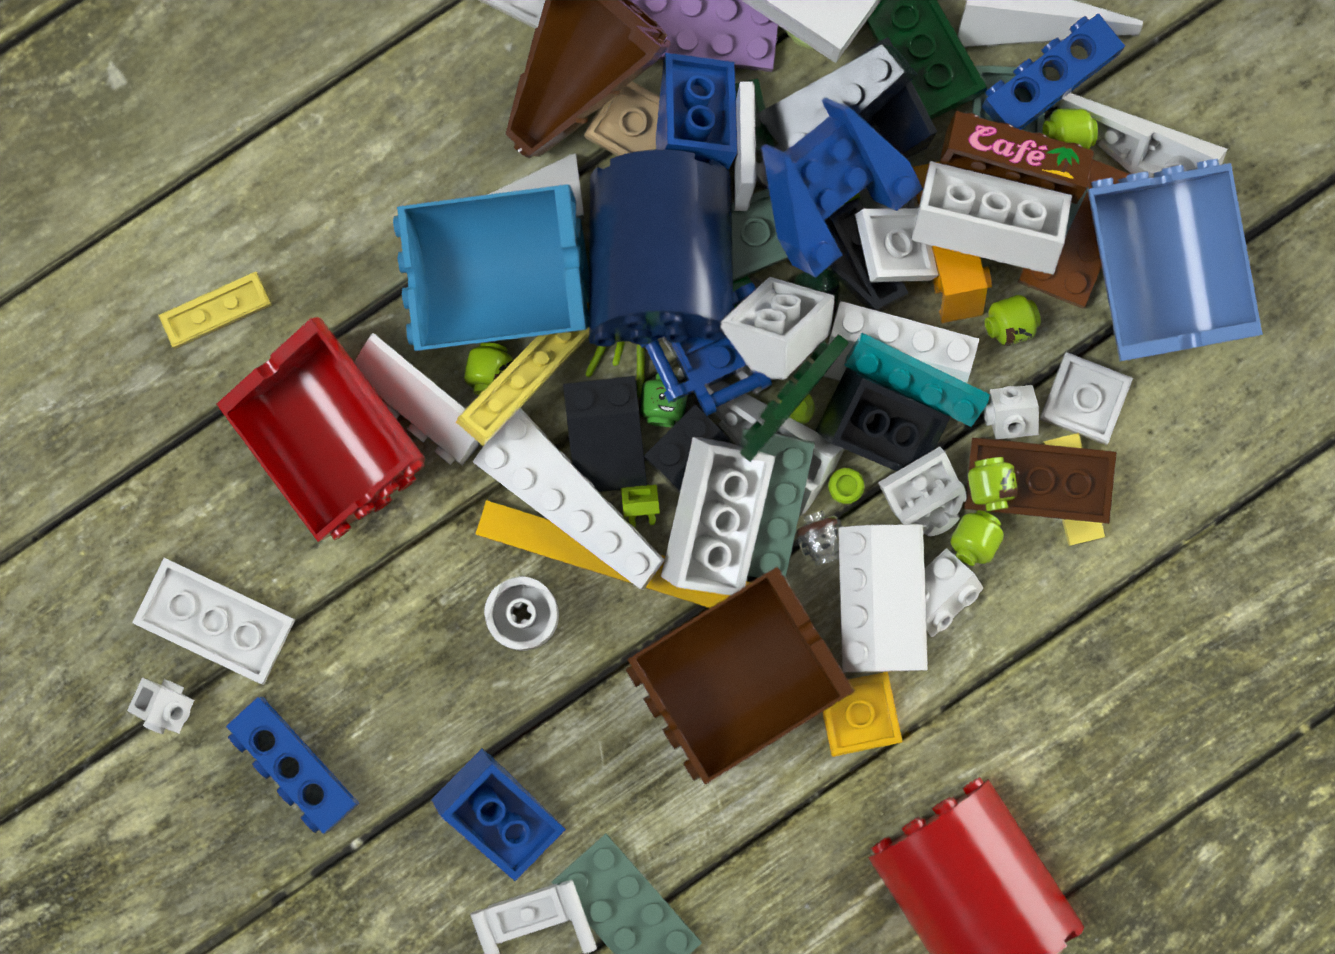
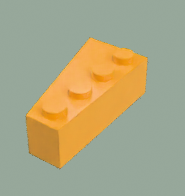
(959, 276)

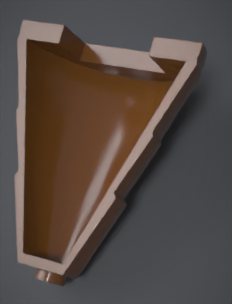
(577, 65)

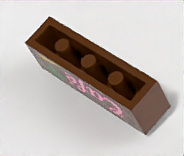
(1016, 155)

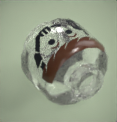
(819, 538)

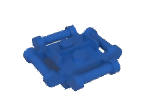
(705, 364)

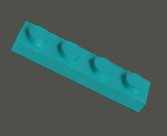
(916, 379)

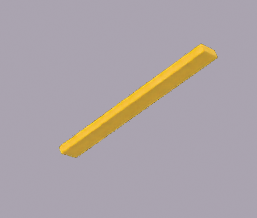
(548, 540)

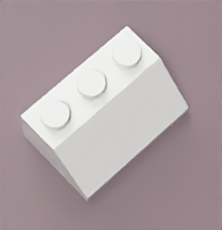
(779, 326)

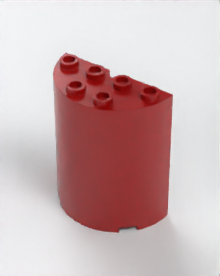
(322, 432)
(975, 880)

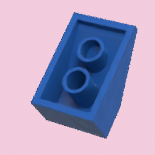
(698, 108)
(497, 815)

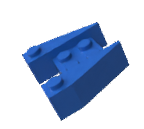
(824, 174)

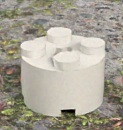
(514, 594)

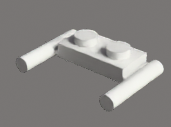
(532, 913)

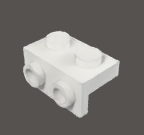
(947, 590)

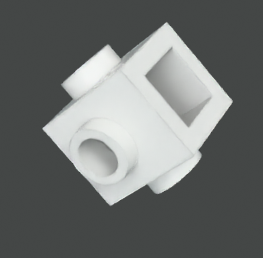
(1013, 412)
(161, 705)

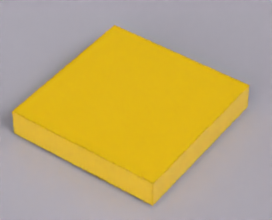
(863, 718)

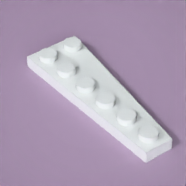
(548, 482)

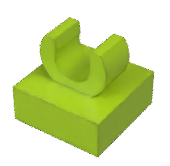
(640, 501)

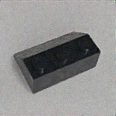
(903, 119)

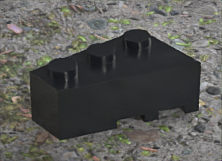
(852, 267)

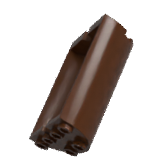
(739, 676)

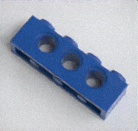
(1101, 48)
(244, 735)

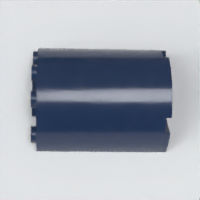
(659, 248)

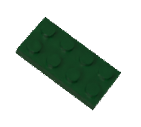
(932, 49)
(792, 396)

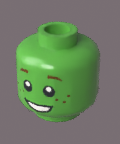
(656, 407)

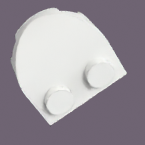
(926, 493)

